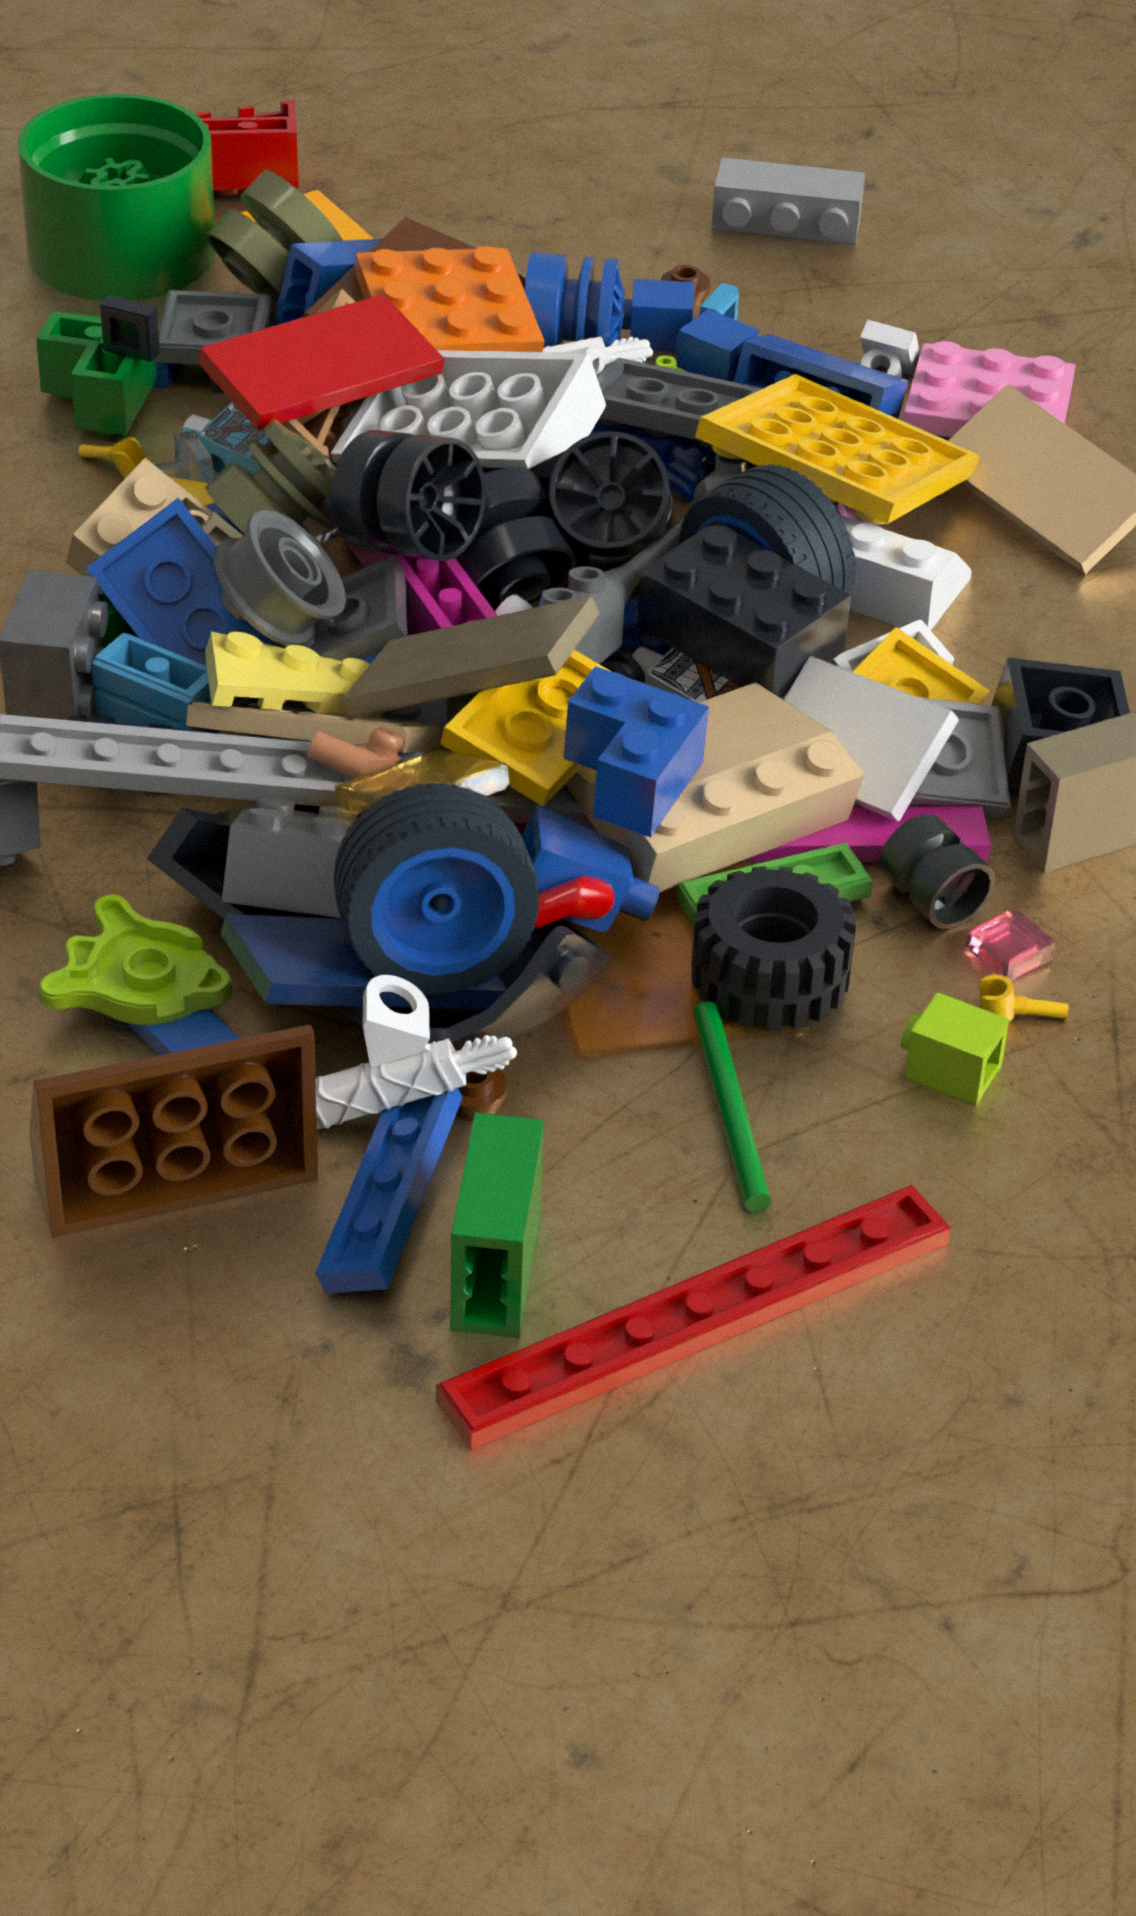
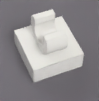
(889, 348)

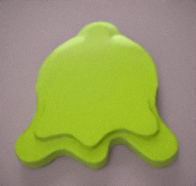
(136, 969)

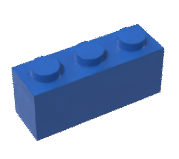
(772, 359)

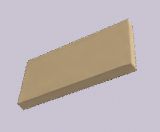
(1049, 478)
(305, 723)

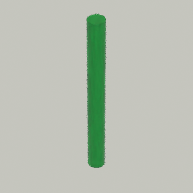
(731, 1107)

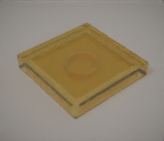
(432, 767)

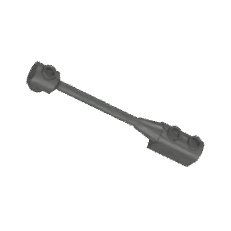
(615, 586)

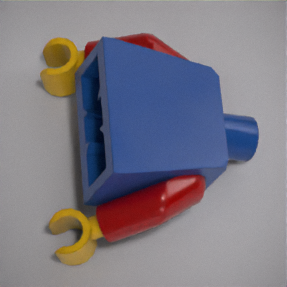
(583, 874)

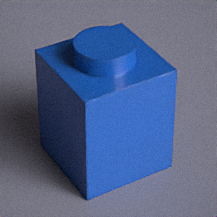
(658, 312)
(712, 345)

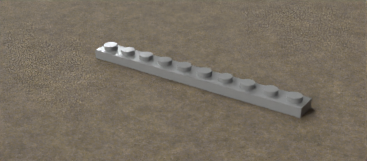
(196, 764)

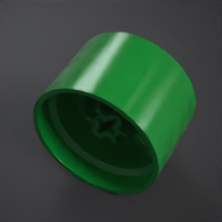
(117, 196)

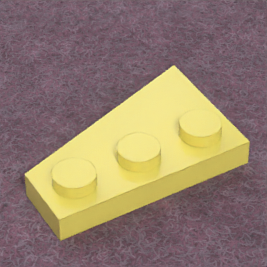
(248, 668)

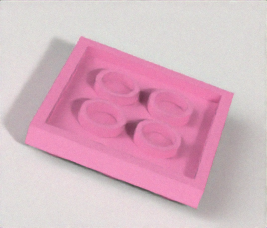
(958, 382)

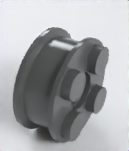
(278, 579)

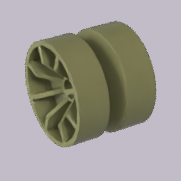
(260, 248)

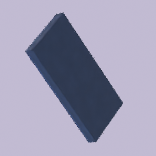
(316, 965)

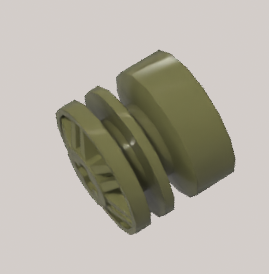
(289, 482)

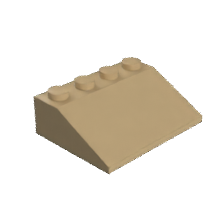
(761, 785)

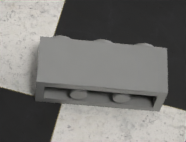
(788, 200)

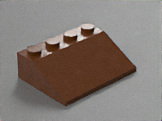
(175, 1130)

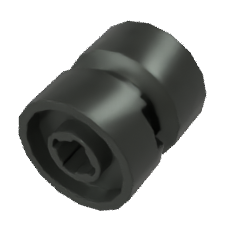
(937, 871)

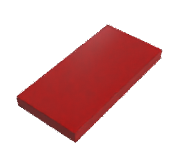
(320, 361)

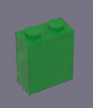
(496, 1225)

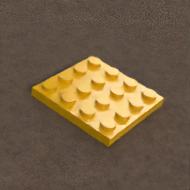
(840, 445)

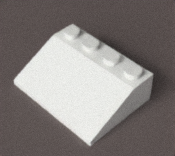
(500, 403)

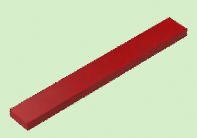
(689, 1316)

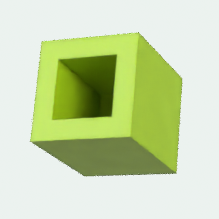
(954, 1047)

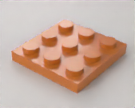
(455, 296)

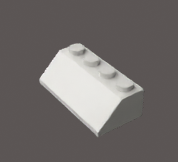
(902, 576)

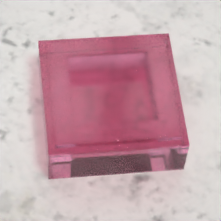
(1010, 944)

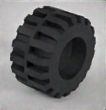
(773, 947)

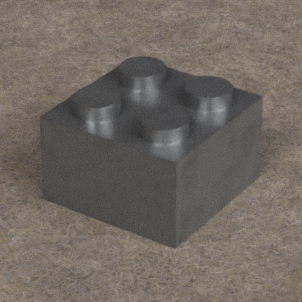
(51, 646)
(285, 857)

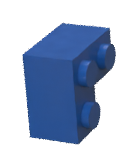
(639, 744)

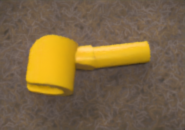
(125, 454)
(999, 998)

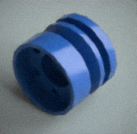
(575, 307)

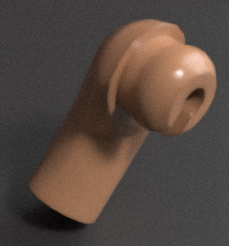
(360, 758)

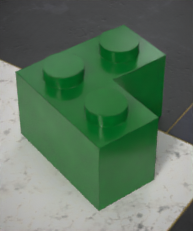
(103, 384)

